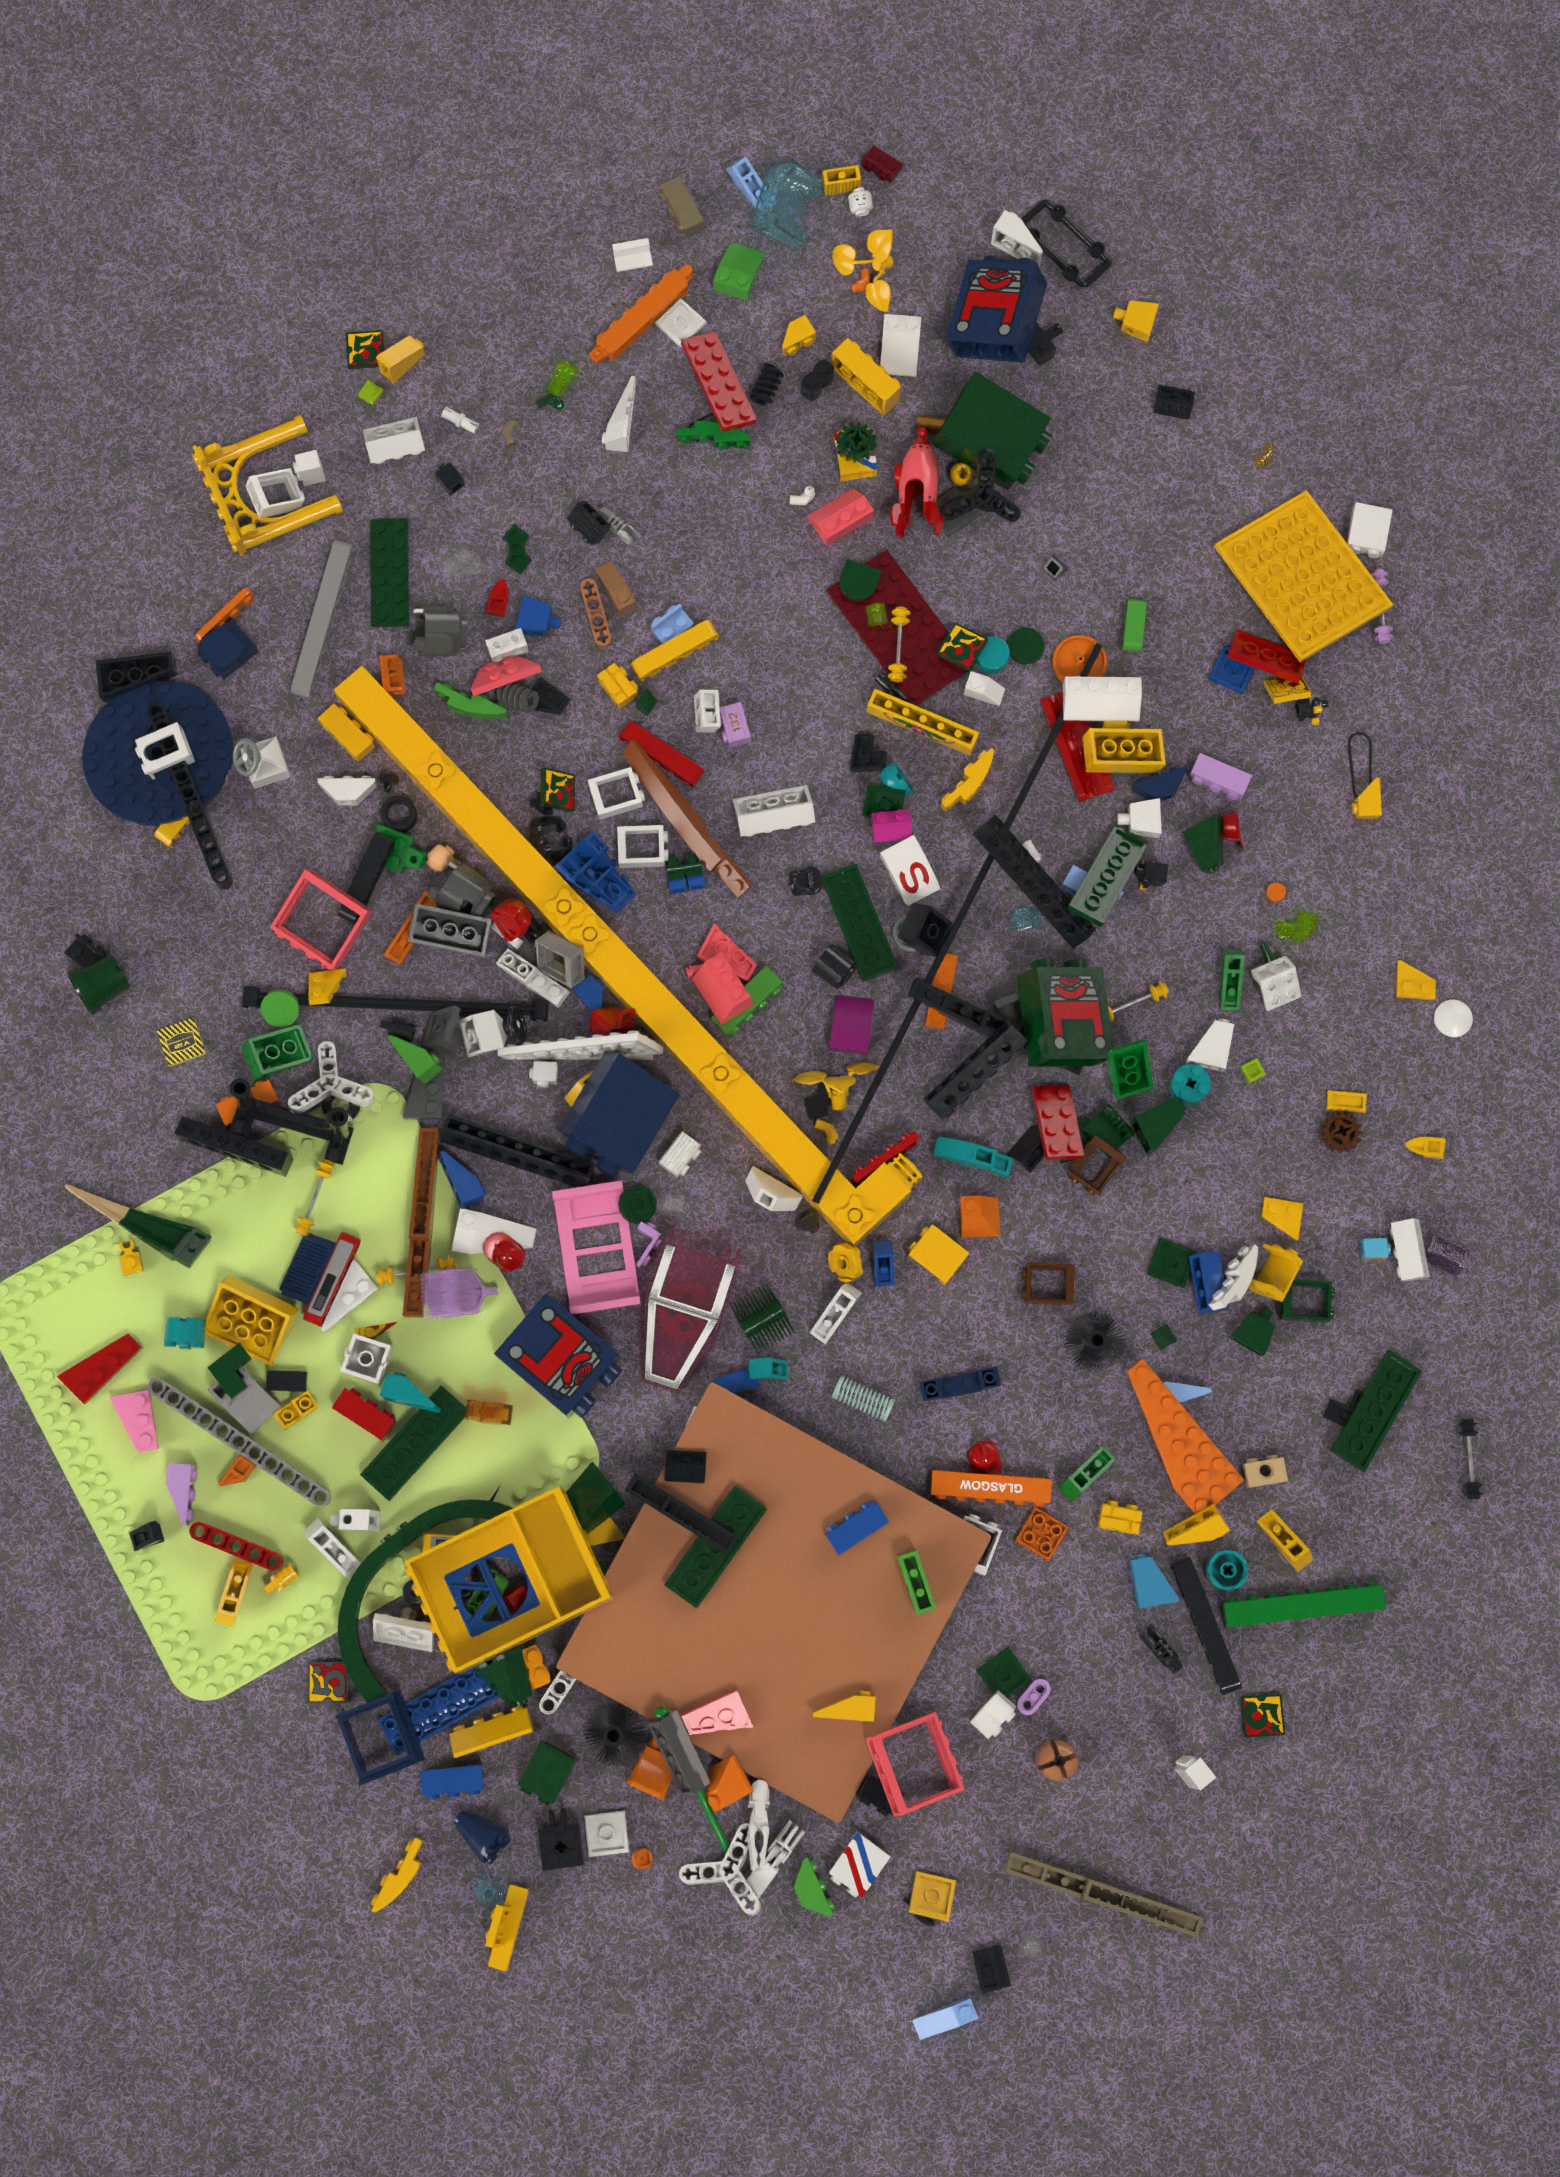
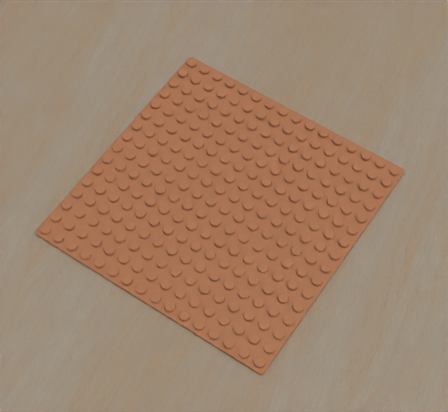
(787, 1613)

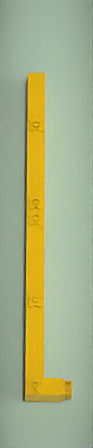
(845, 1208)

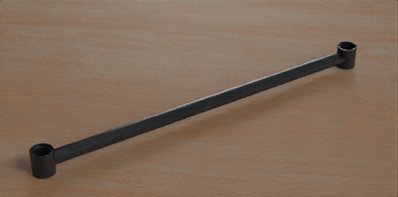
(537, 1010)

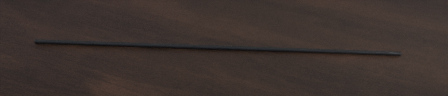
(945, 946)

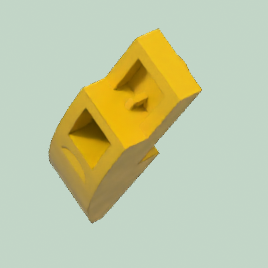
(975, 776)
(395, 1884)

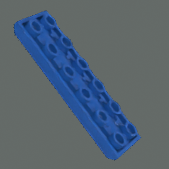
(440, 1708)

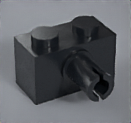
(1041, 346)

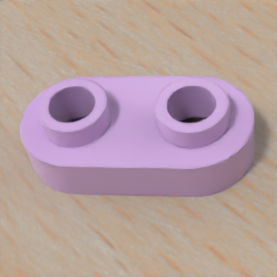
(1033, 1696)

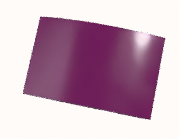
(851, 1025)

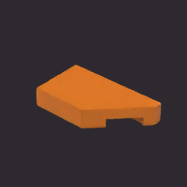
(238, 1471)

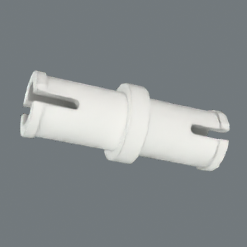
(460, 420)

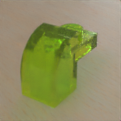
(1302, 929)

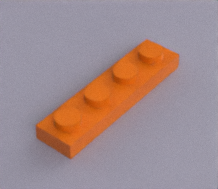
(400, 946)
(943, 981)

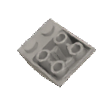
(251, 1406)

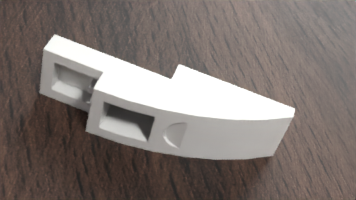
(532, 978)
(1239, 1276)

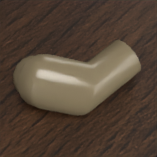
(507, 431)

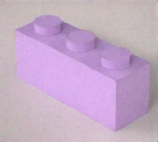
(1220, 777)

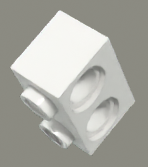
(506, 645)
(707, 711)

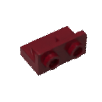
(881, 164)

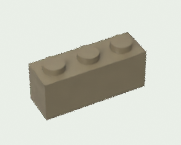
(681, 207)

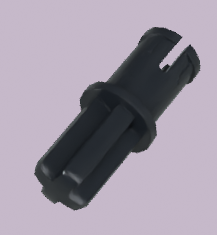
(889, 686)

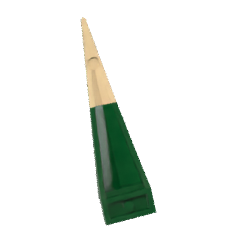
(168, 1237)

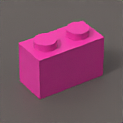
(891, 825)

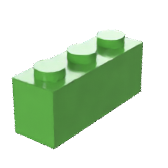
(916, 1582)

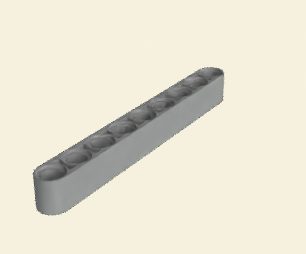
(322, 615)

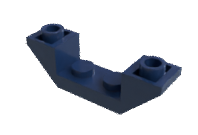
(960, 1385)

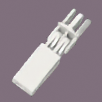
(758, 1822)
(761, 1879)

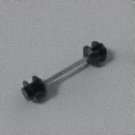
(1472, 1486)

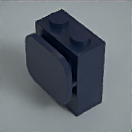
(226, 649)

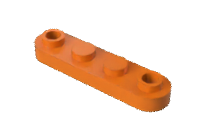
(229, 611)

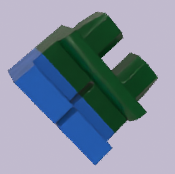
(677, 874)

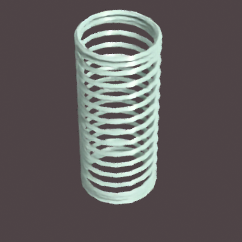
(884, 1415)

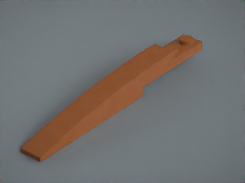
(685, 819)
(421, 1222)

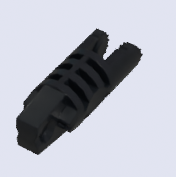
(1161, 1649)

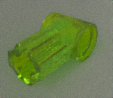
(562, 377)

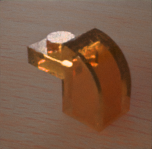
(488, 1413)

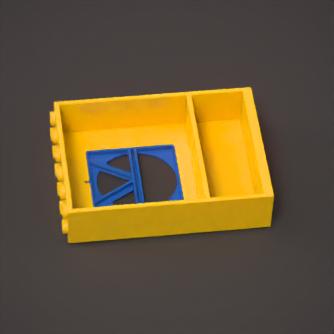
(548, 1547)

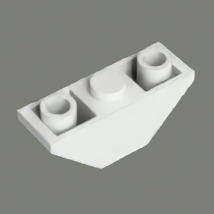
(347, 789)
(771, 1192)

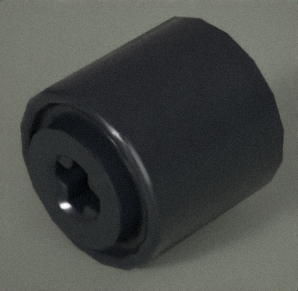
(835, 966)

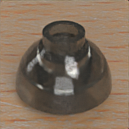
(808, 1220)

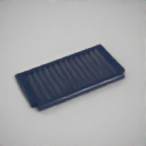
(307, 1268)

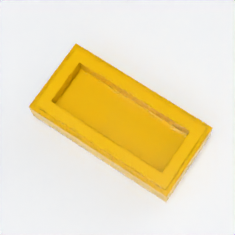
(1346, 1101)

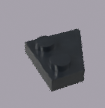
(550, 698)

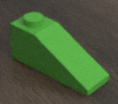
(420, 1061)

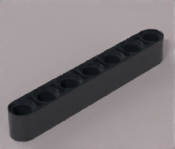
(1207, 1626)

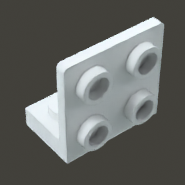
(1277, 982)

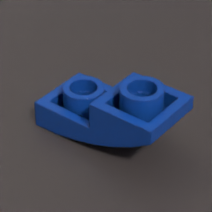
(737, 1382)

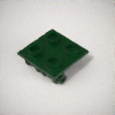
(1110, 1128)

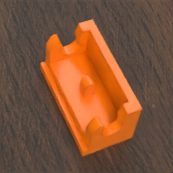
(392, 674)

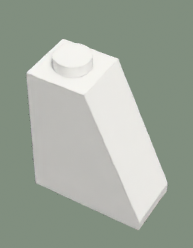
(1214, 1047)

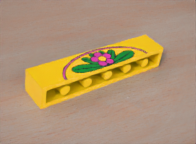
(922, 722)

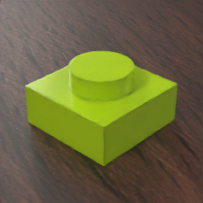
(370, 393)

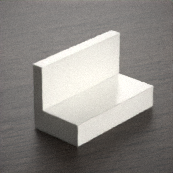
(632, 255)

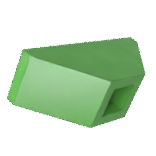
(811, 1889)

